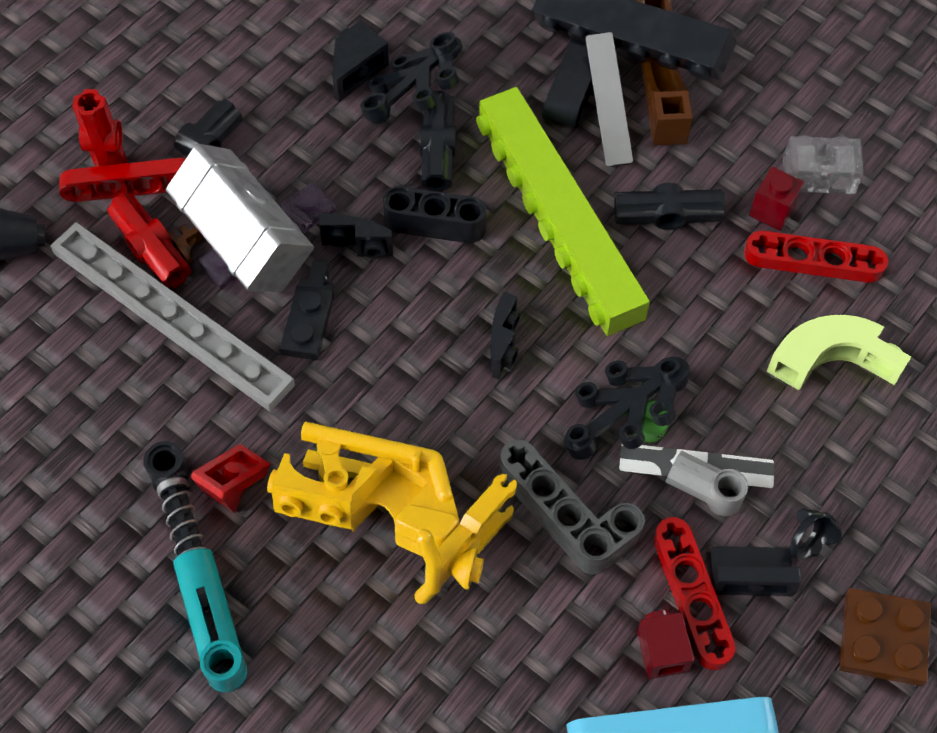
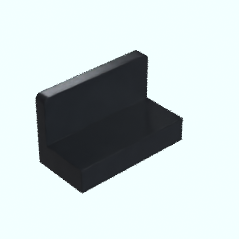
(753, 571)

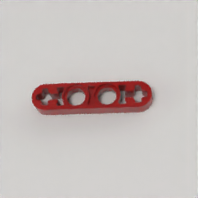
(90, 183)
(815, 262)
(697, 591)

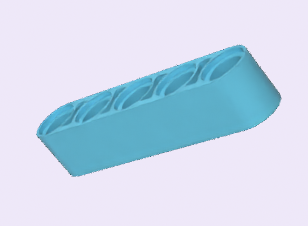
(730, 716)

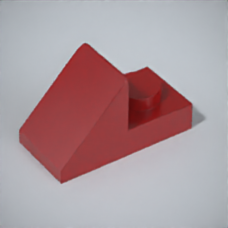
(229, 475)

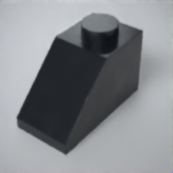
(357, 58)

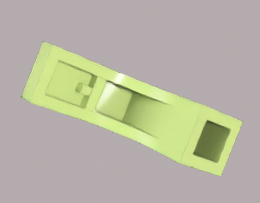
(836, 339)

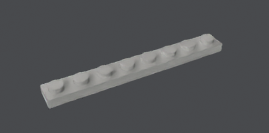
(174, 317)

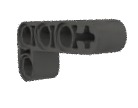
(565, 502)

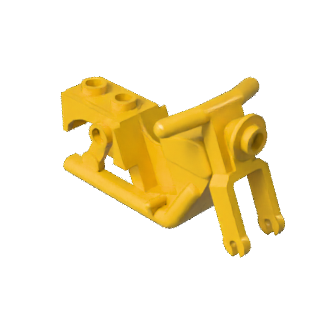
(409, 485)

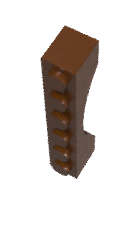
(666, 97)

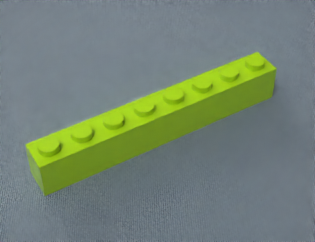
(562, 212)

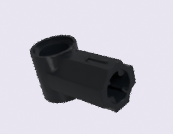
(210, 129)

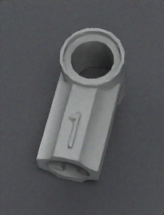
(704, 480)

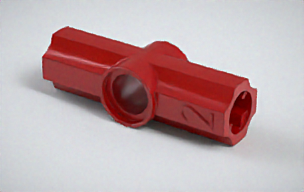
(98, 130)
(148, 241)

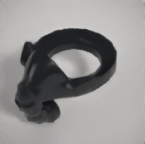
(825, 532)

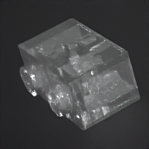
(825, 163)

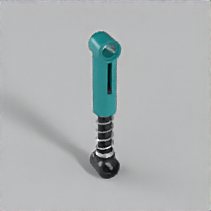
(196, 570)

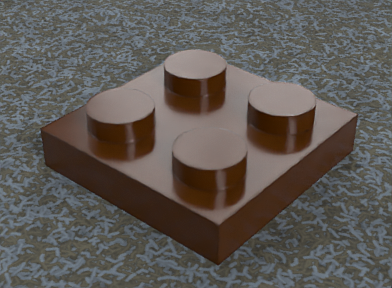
(885, 637)

